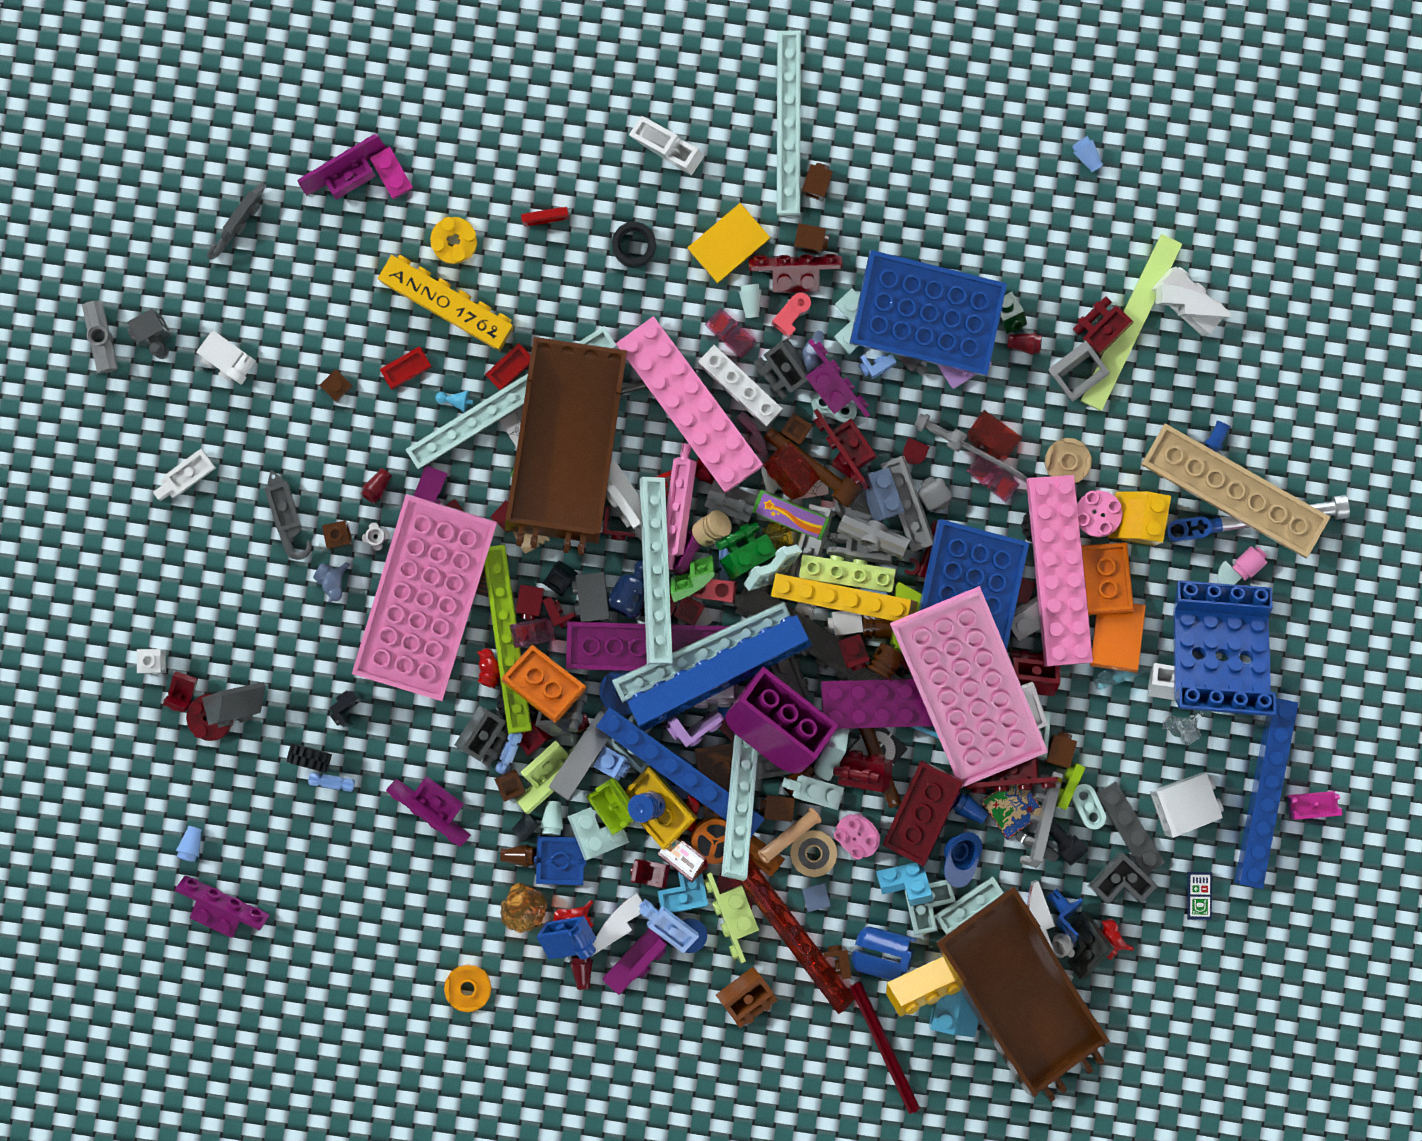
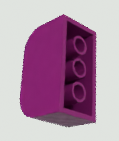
(779, 723)

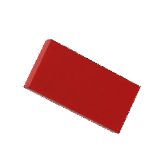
(545, 216)
(509, 367)
(405, 368)

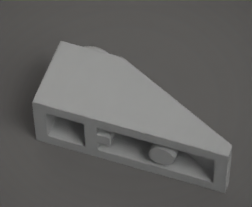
(1026, 619)

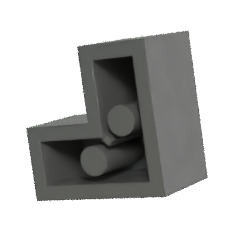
(1122, 874)

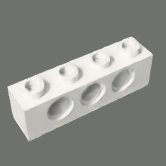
(740, 386)

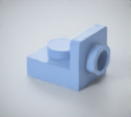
(880, 365)
(612, 763)

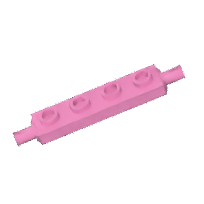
(679, 503)

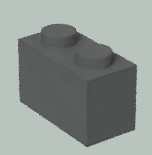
(592, 597)

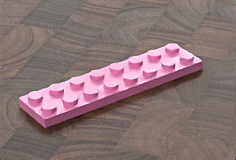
(689, 405)
(1059, 570)

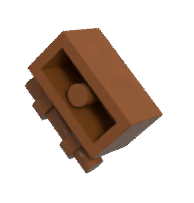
(747, 997)

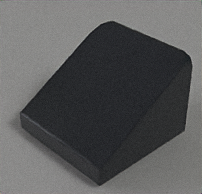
(560, 578)
(525, 827)

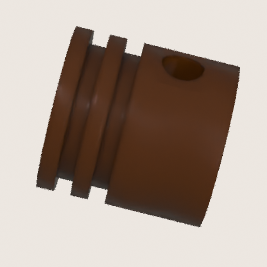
(876, 627)
(886, 661)

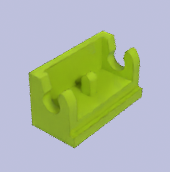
(611, 805)

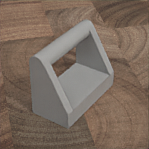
(1069, 362)

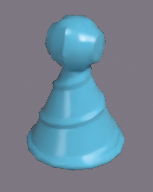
(459, 400)

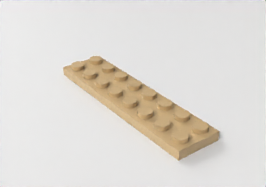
(1235, 491)

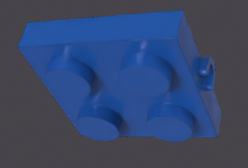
(559, 861)

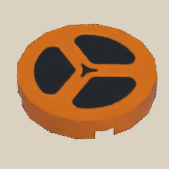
(709, 839)

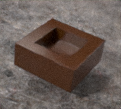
(336, 385)
(796, 429)
(509, 785)

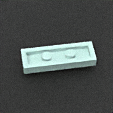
(968, 905)

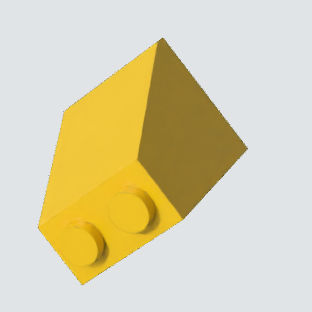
(1142, 517)

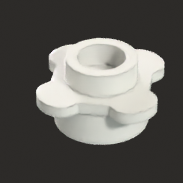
(369, 536)
(1063, 946)

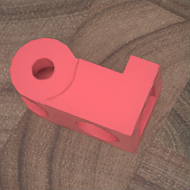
(795, 307)
(718, 591)

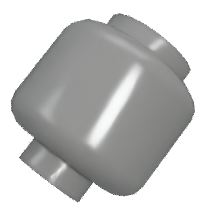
(934, 494)

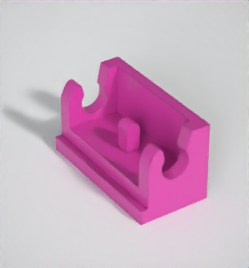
(1314, 805)

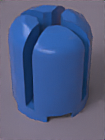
(884, 942)

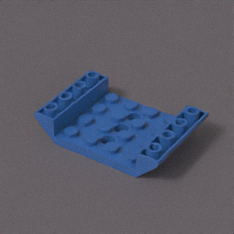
(1229, 622)

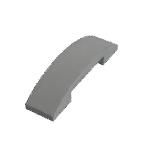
(580, 759)

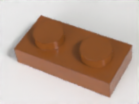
(769, 868)

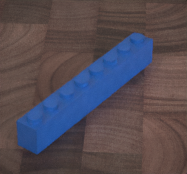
(719, 672)
(669, 764)
(1266, 795)

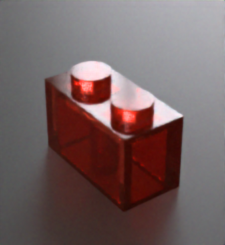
(993, 436)
(791, 471)

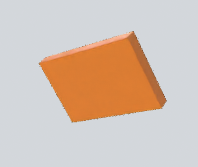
(1107, 578)
(1118, 640)
(543, 683)

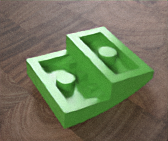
(690, 582)

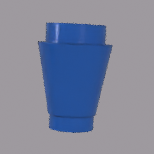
(969, 808)

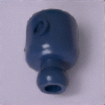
(628, 593)

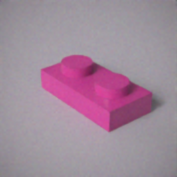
(391, 173)

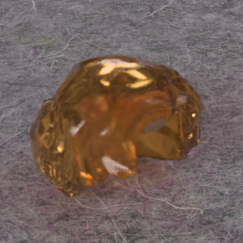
(523, 908)

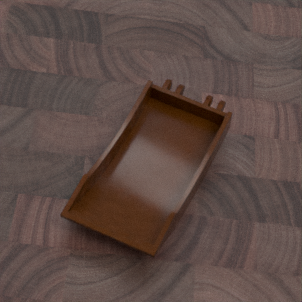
(565, 442)
(1022, 994)

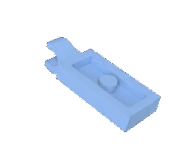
(669, 926)

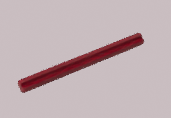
(884, 1047)

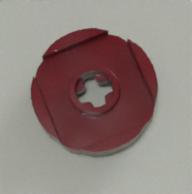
(199, 727)

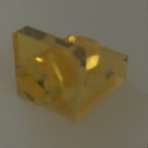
(779, 535)

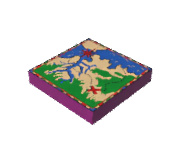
(1011, 809)

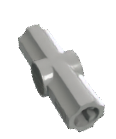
(97, 322)
(873, 535)

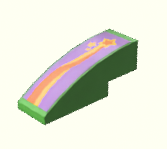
(790, 514)

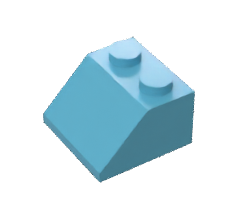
(953, 1016)

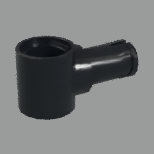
(1068, 846)

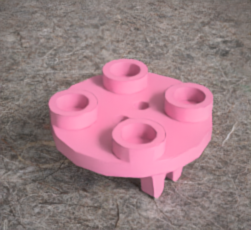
(1103, 503)
(849, 836)

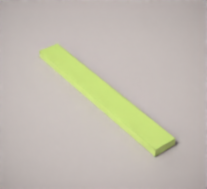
(1138, 310)

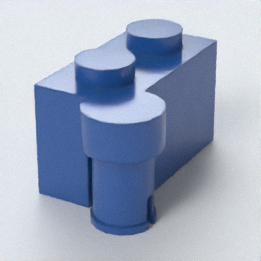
(567, 938)

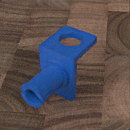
(1065, 910)

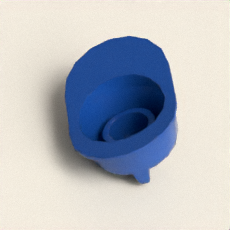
(961, 858)

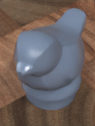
(809, 356)
(331, 580)

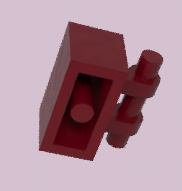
(1031, 668)
(864, 771)

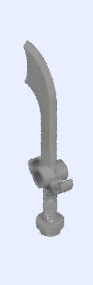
(956, 441)

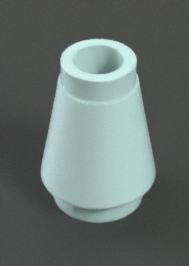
(750, 299)
(552, 819)

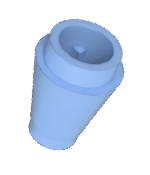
(1087, 153)
(190, 844)

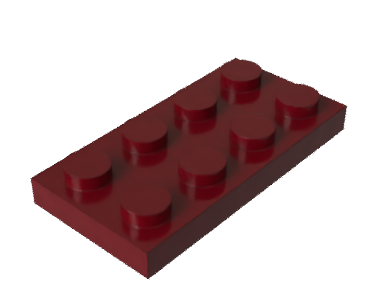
(923, 813)

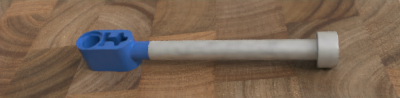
(1338, 507)

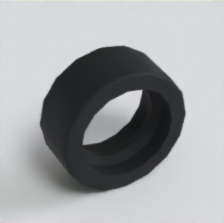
(629, 227)

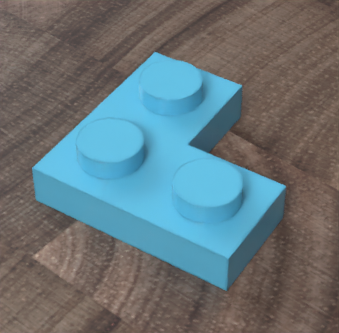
(908, 877)
(686, 897)

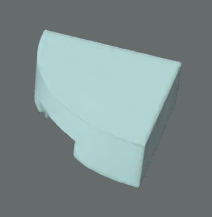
(1227, 574)

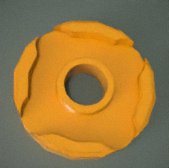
(454, 993)

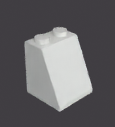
(1187, 804)

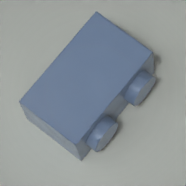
(882, 495)

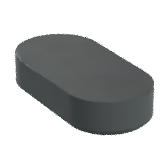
(1050, 853)

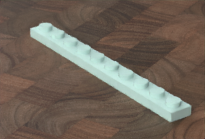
(484, 414)

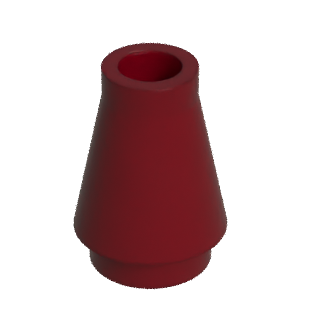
(1027, 342)
(376, 486)
(581, 971)

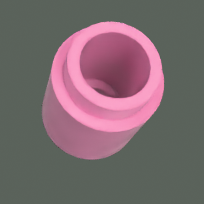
(1250, 562)

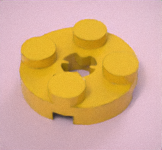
(449, 227)

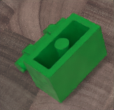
(748, 556)

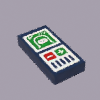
(1199, 895)

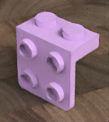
(694, 734)

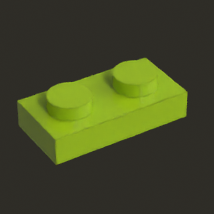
(1072, 778)

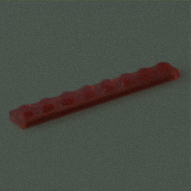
(796, 939)

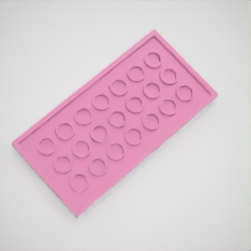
(424, 597)
(969, 686)

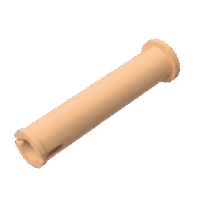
(789, 835)

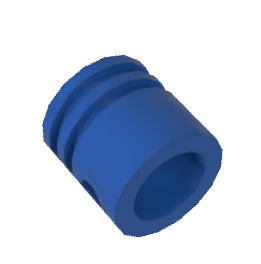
(646, 806)

